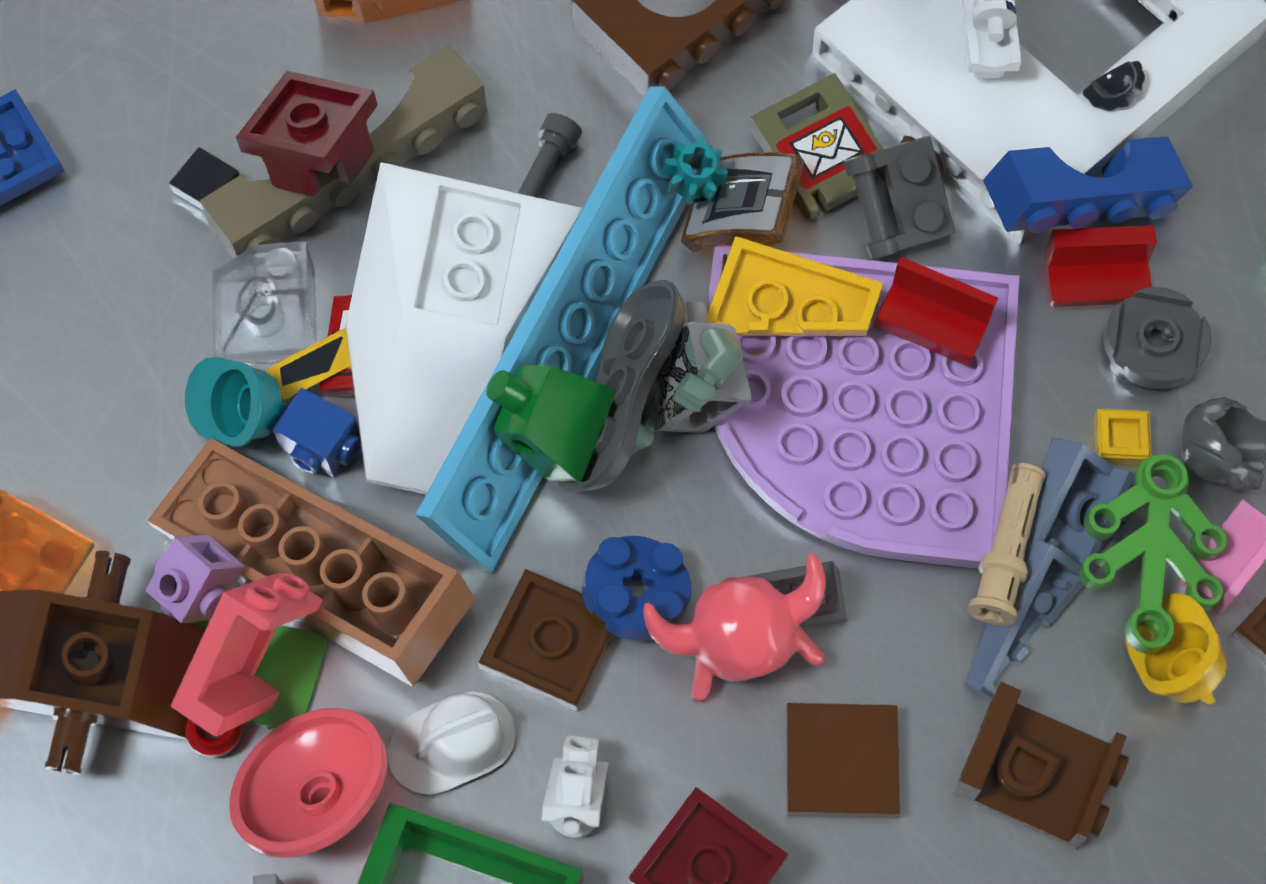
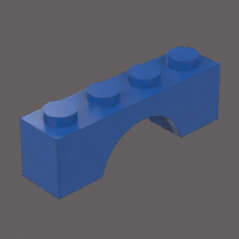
(1041, 191)

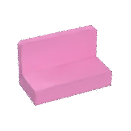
(1240, 558)

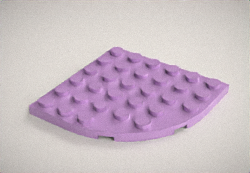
(879, 434)

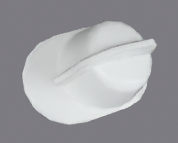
(451, 743)

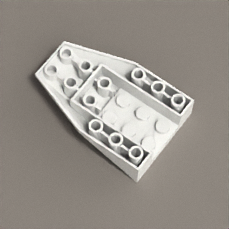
(435, 308)

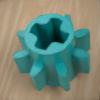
(700, 158)

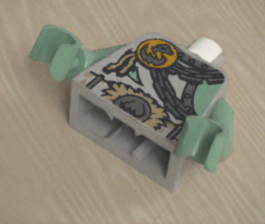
(698, 380)

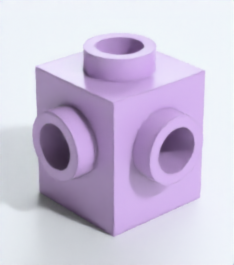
(193, 577)

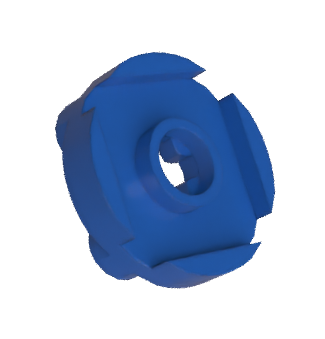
(641, 559)

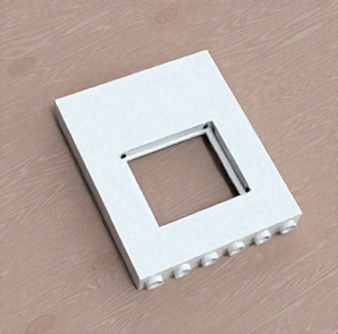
(915, 75)

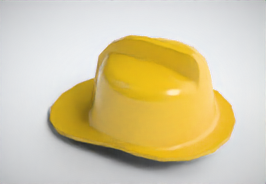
(1190, 662)

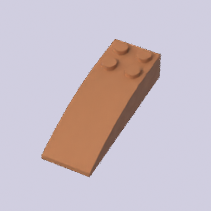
(374, 588)

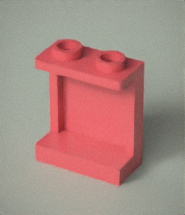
(221, 679)

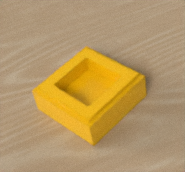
(1122, 436)

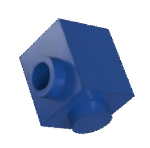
(317, 434)

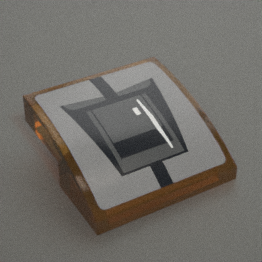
(749, 204)

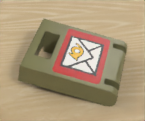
(821, 141)

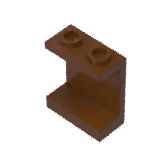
(1072, 802)

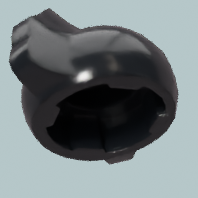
(1116, 87)

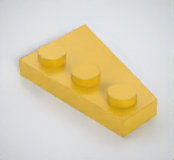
(790, 295)

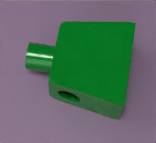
(550, 418)

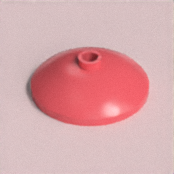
(308, 783)

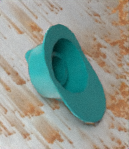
(232, 401)

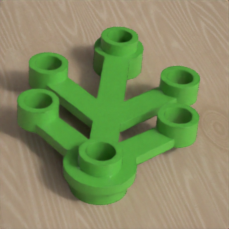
(1157, 545)

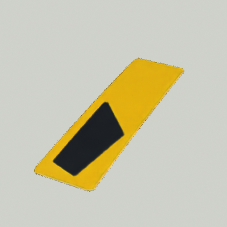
(312, 364)

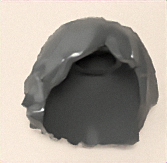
(1225, 444)

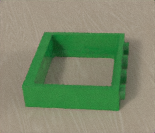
(409, 830)

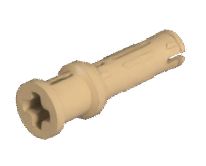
(1004, 564)

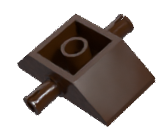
(138, 652)

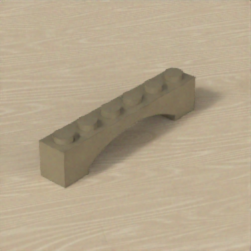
(438, 102)

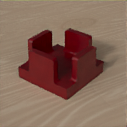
(309, 128)
(708, 847)

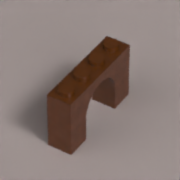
(657, 47)

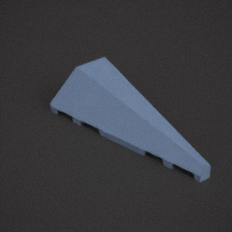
(1054, 552)

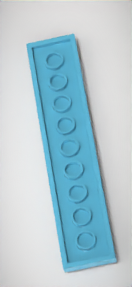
(601, 263)

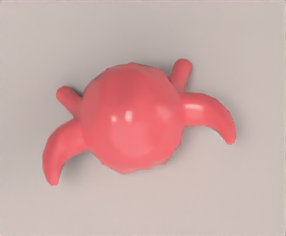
(743, 628)

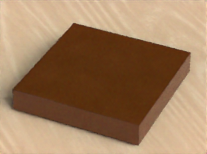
(547, 641)
(842, 760)

